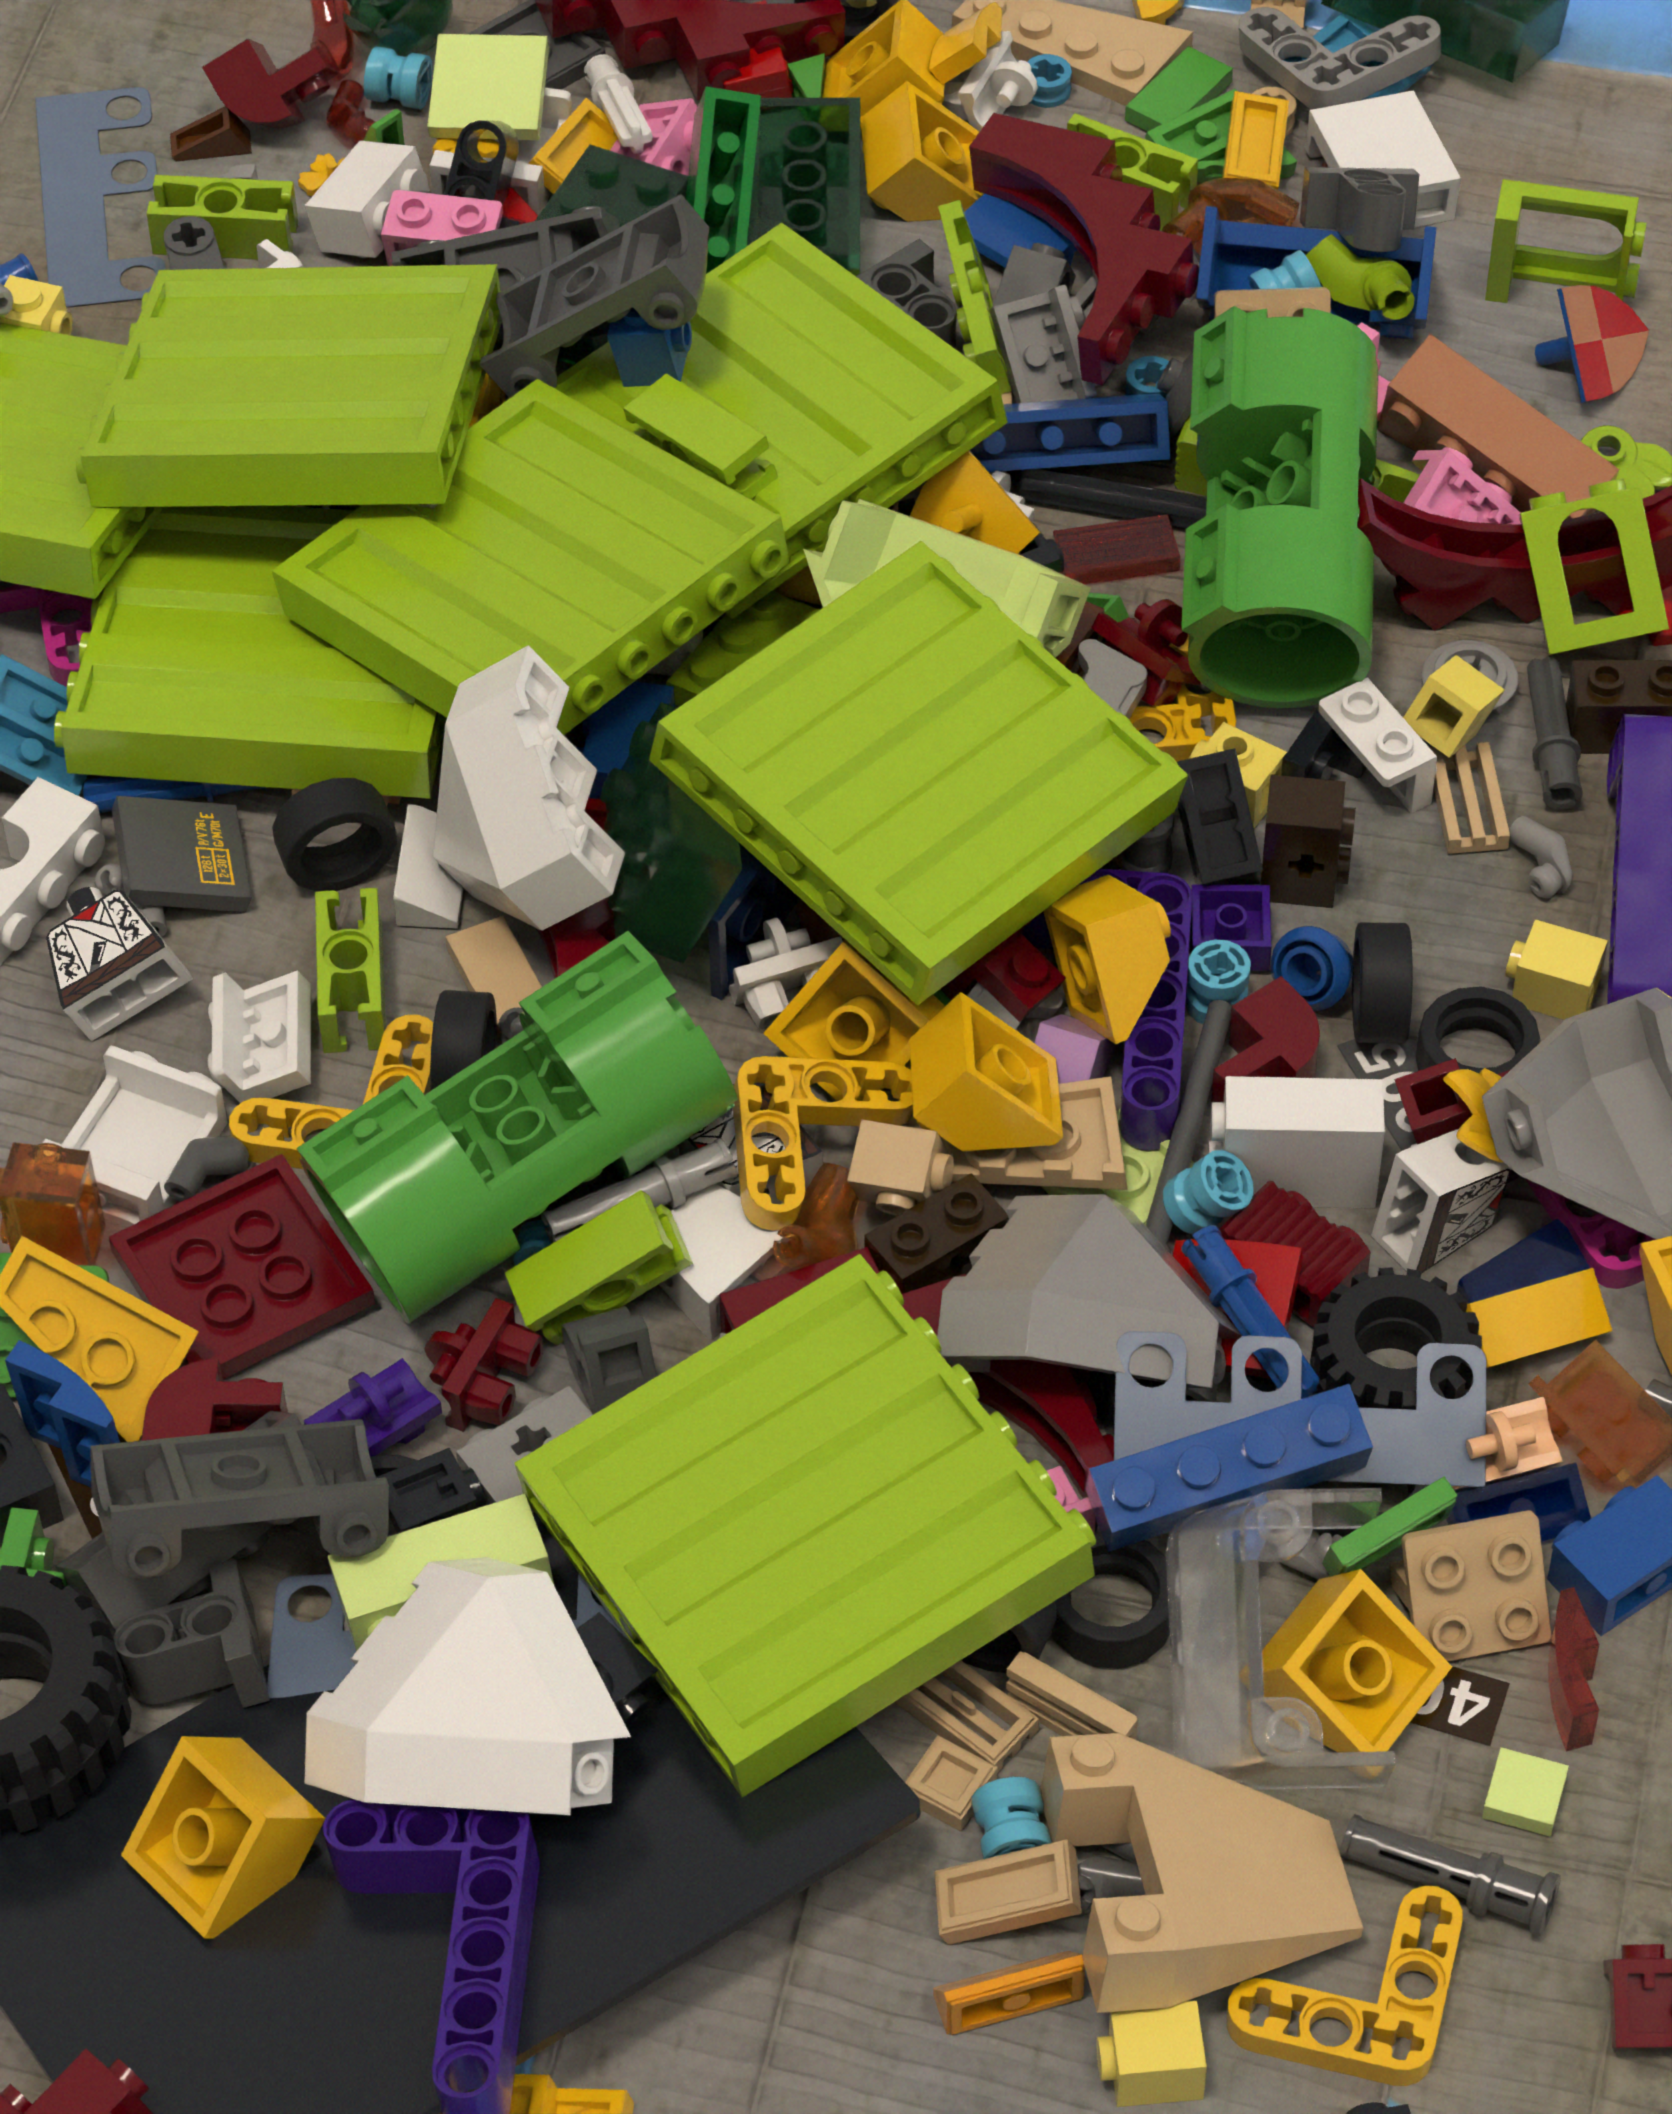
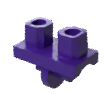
(389, 1403)

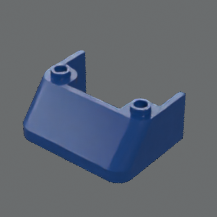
(1239, 249)

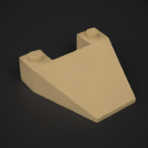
(1224, 1870)

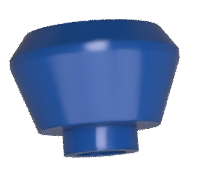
(1314, 965)

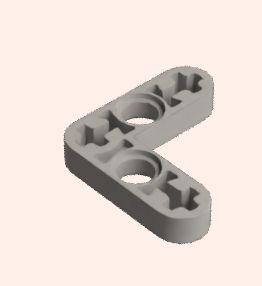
(1337, 77)

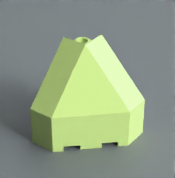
(870, 536)

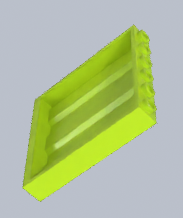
(832, 376)
(294, 387)
(46, 518)
(547, 541)
(214, 684)
(918, 770)
(806, 1521)

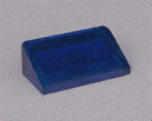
(1535, 1259)
(1551, 1493)

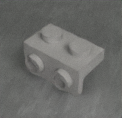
(1042, 346)

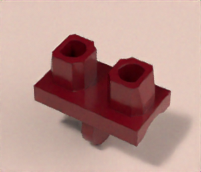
(1150, 644)
(472, 1359)

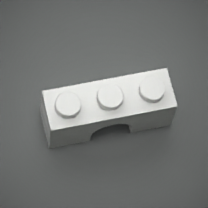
(54, 841)

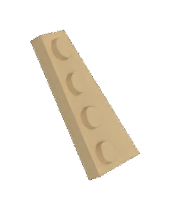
(1105, 50)
(1083, 1158)

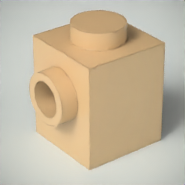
(898, 1166)

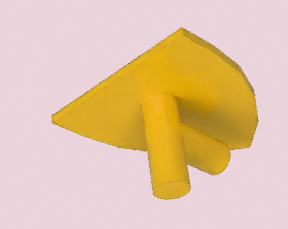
(974, 505)

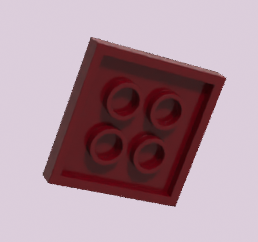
(244, 1267)

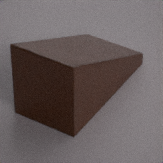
(211, 137)

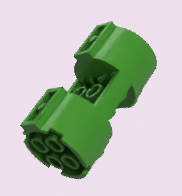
(1278, 563)
(590, 1082)

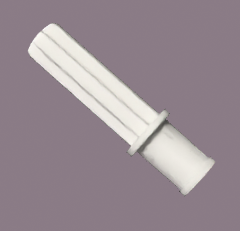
(615, 96)

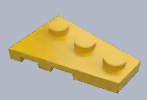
(94, 1330)

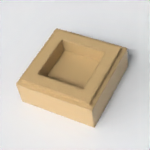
(947, 1781)

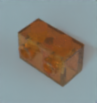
(52, 1200)

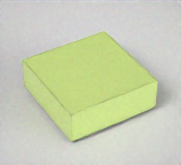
(1525, 1791)

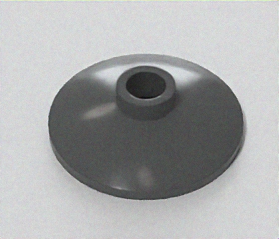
(1177, 384)

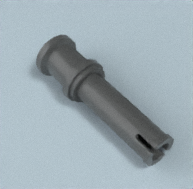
(1484, 1881)

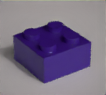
(1233, 915)

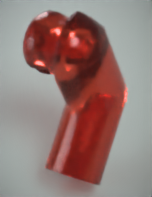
(345, 115)

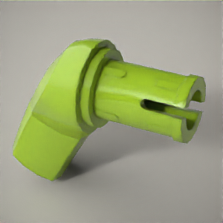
(1362, 281)

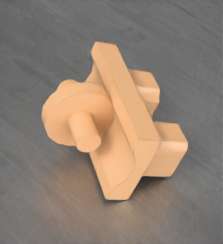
(1515, 1441)

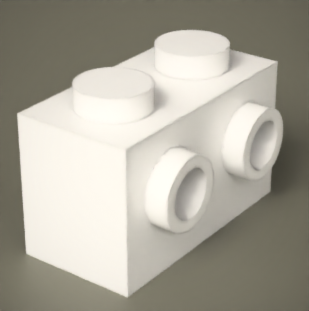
(355, 198)

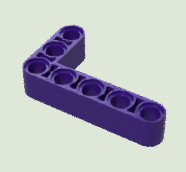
(1642, 867)
(1156, 1042)
(494, 1872)

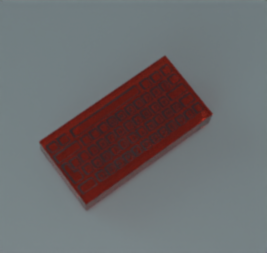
(1118, 550)

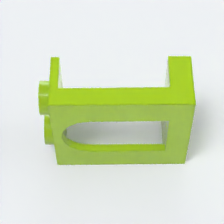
(1560, 267)
(1541, 538)

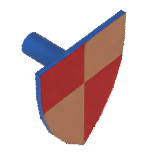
(1601, 340)

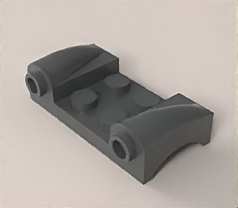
(518, 249)
(645, 265)
(216, 1480)

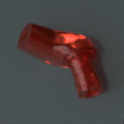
(332, 34)

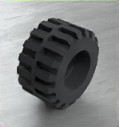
(1391, 1314)

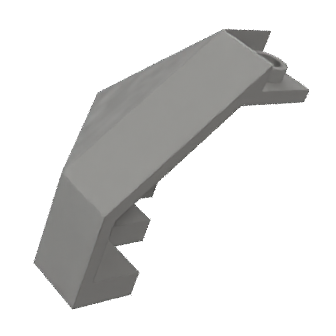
(1596, 1112)
(1069, 1285)

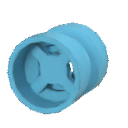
(398, 77)
(1293, 273)
(1216, 973)
(1208, 1191)
(1010, 1816)

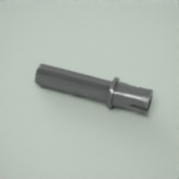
(1556, 750)

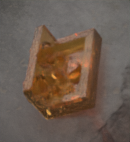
(1610, 1414)

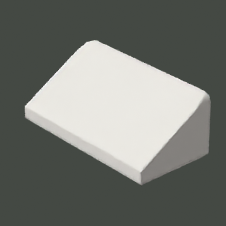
(423, 889)

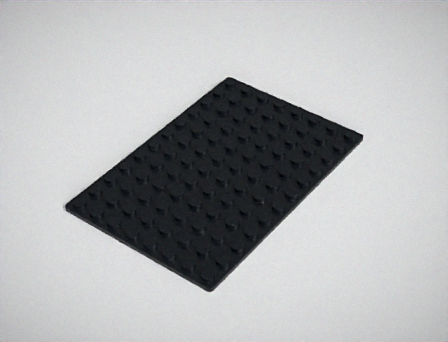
(339, 1992)

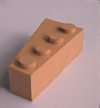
(1455, 405)

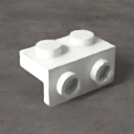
(1383, 742)
(261, 1036)

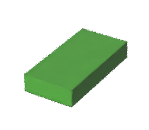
(1180, 87)
(1385, 1532)

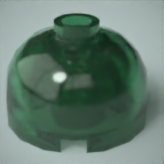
(399, 24)

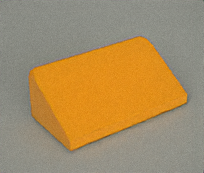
(1010, 1992)

